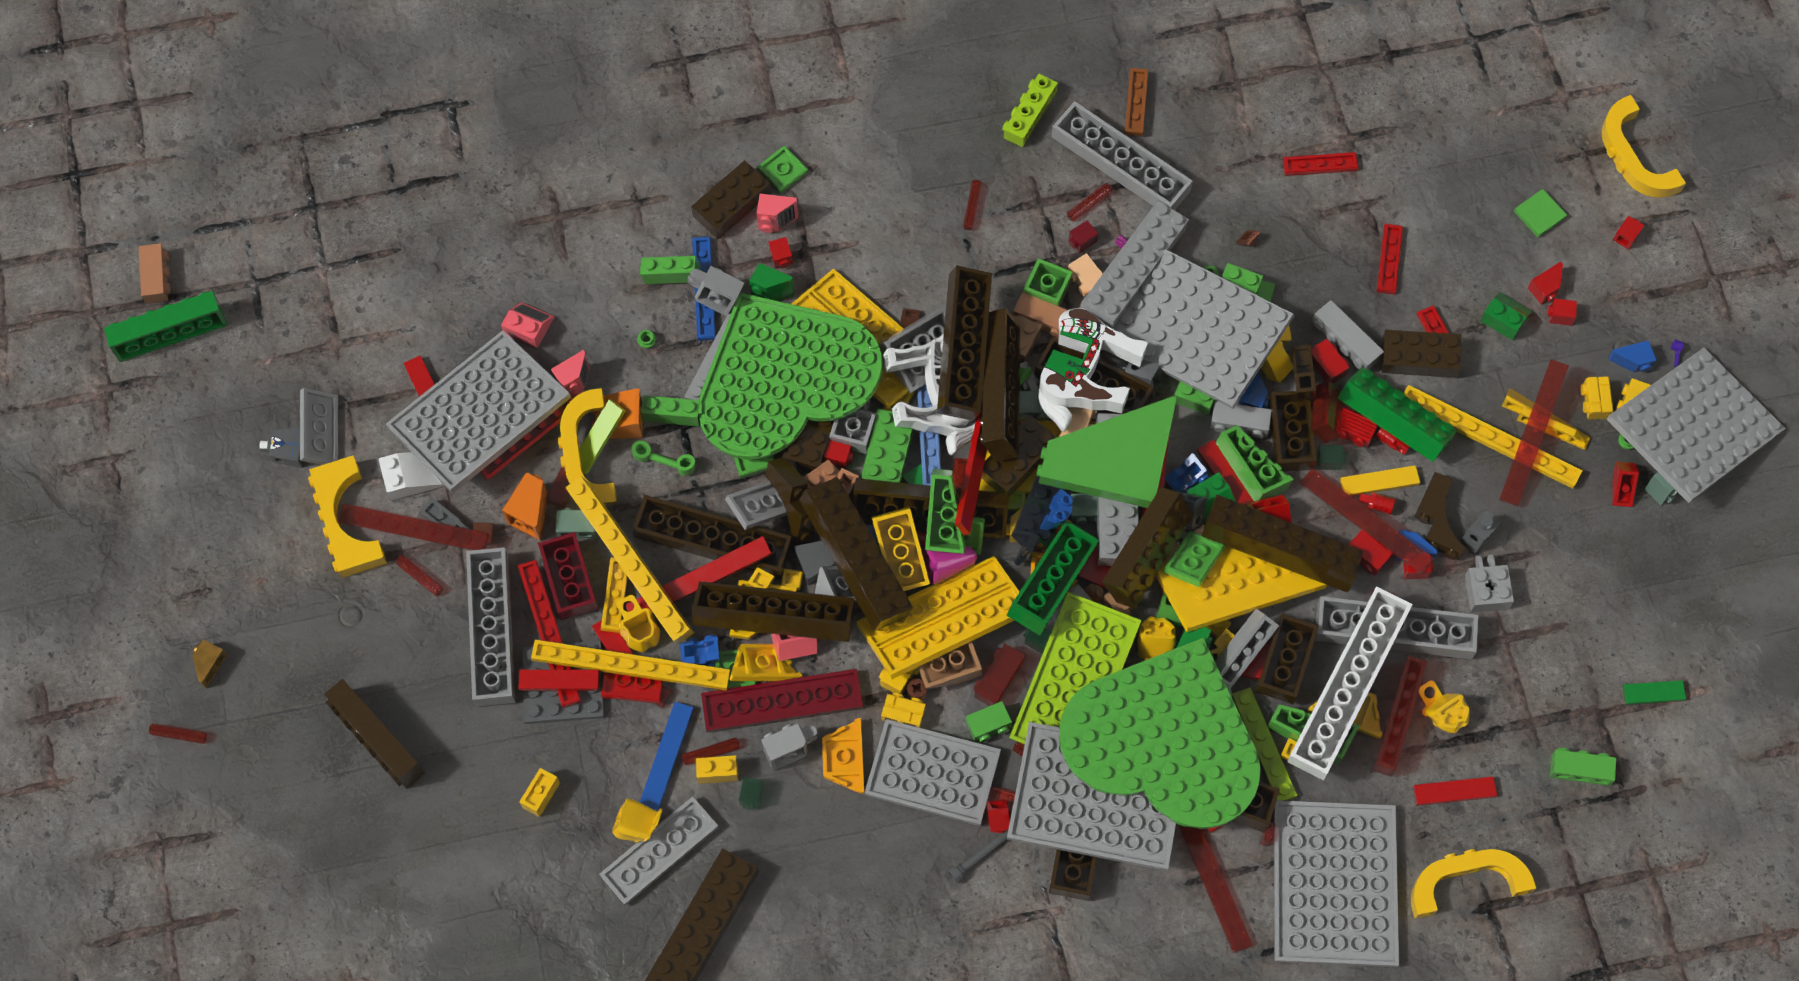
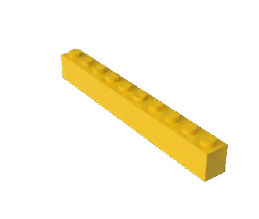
(630, 560)

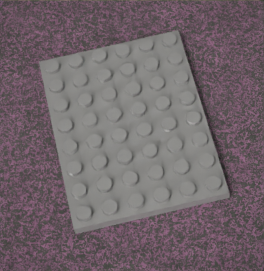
(1203, 328)
(478, 411)
(1695, 424)
(1068, 815)
(1335, 884)

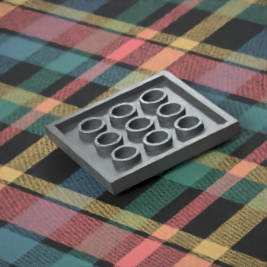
(546, 705)

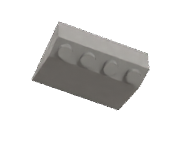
(916, 334)

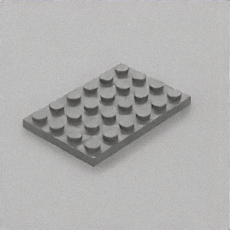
(932, 772)

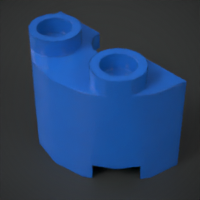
(1187, 475)
(1060, 510)
(700, 652)

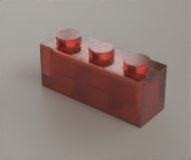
(1326, 412)
(998, 675)

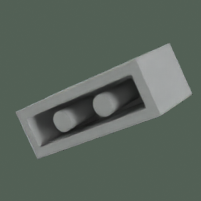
(1250, 419)

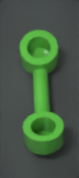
(642, 452)

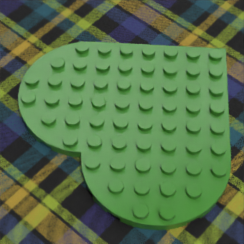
(780, 371)
(1164, 733)

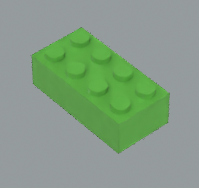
(887, 449)

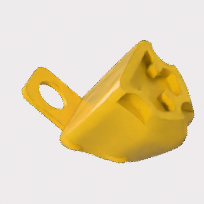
(638, 626)
(1155, 637)
(1446, 711)
(635, 821)

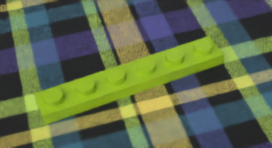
(1264, 744)

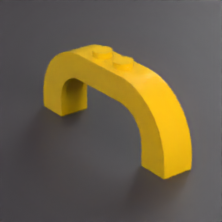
(1626, 160)
(577, 408)
(1506, 864)

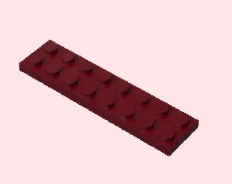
(781, 700)

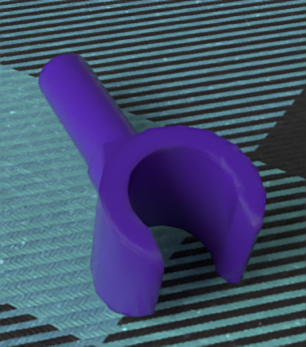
(1677, 346)

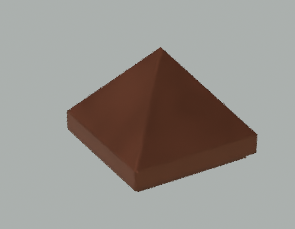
(1249, 238)

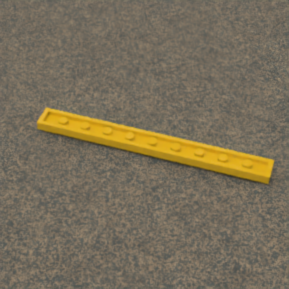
(1494, 437)
(630, 665)

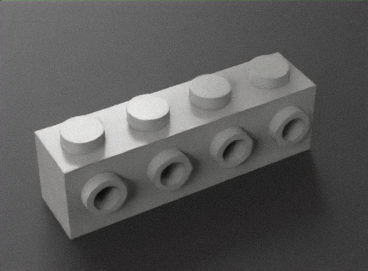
(1347, 336)
(1245, 646)

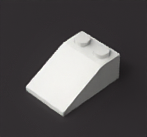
(406, 475)

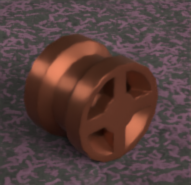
(919, 692)

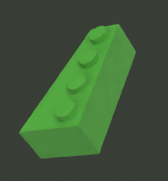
(1252, 466)
(943, 506)
(1291, 722)

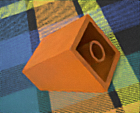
(631, 423)
(528, 506)

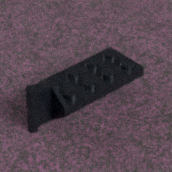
(1027, 528)

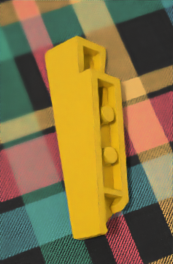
(1556, 426)

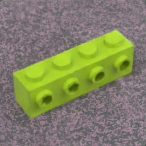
(1030, 110)

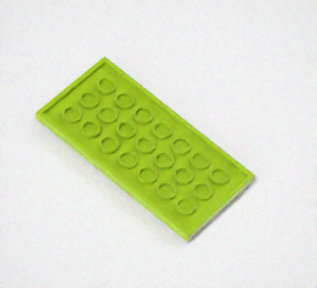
(1082, 648)

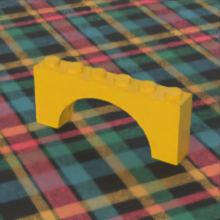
(330, 484)

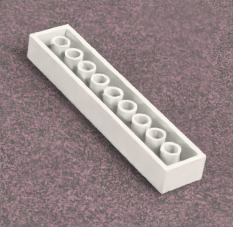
(1349, 683)

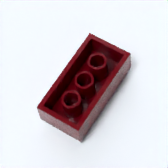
(568, 576)

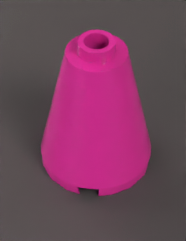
(946, 564)

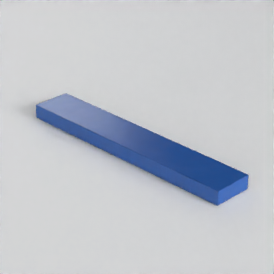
(704, 315)
(666, 755)

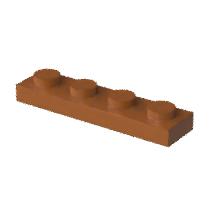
(1136, 102)

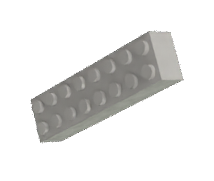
(1120, 157)
(1134, 264)
(1114, 522)
(490, 627)
(1422, 631)

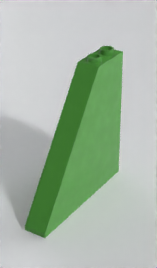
(1114, 457)

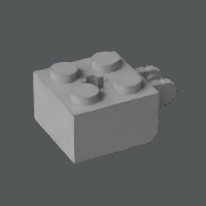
(715, 289)
(858, 438)
(1482, 579)
(788, 745)

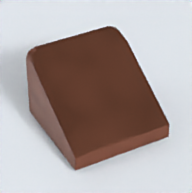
(909, 316)
(486, 528)

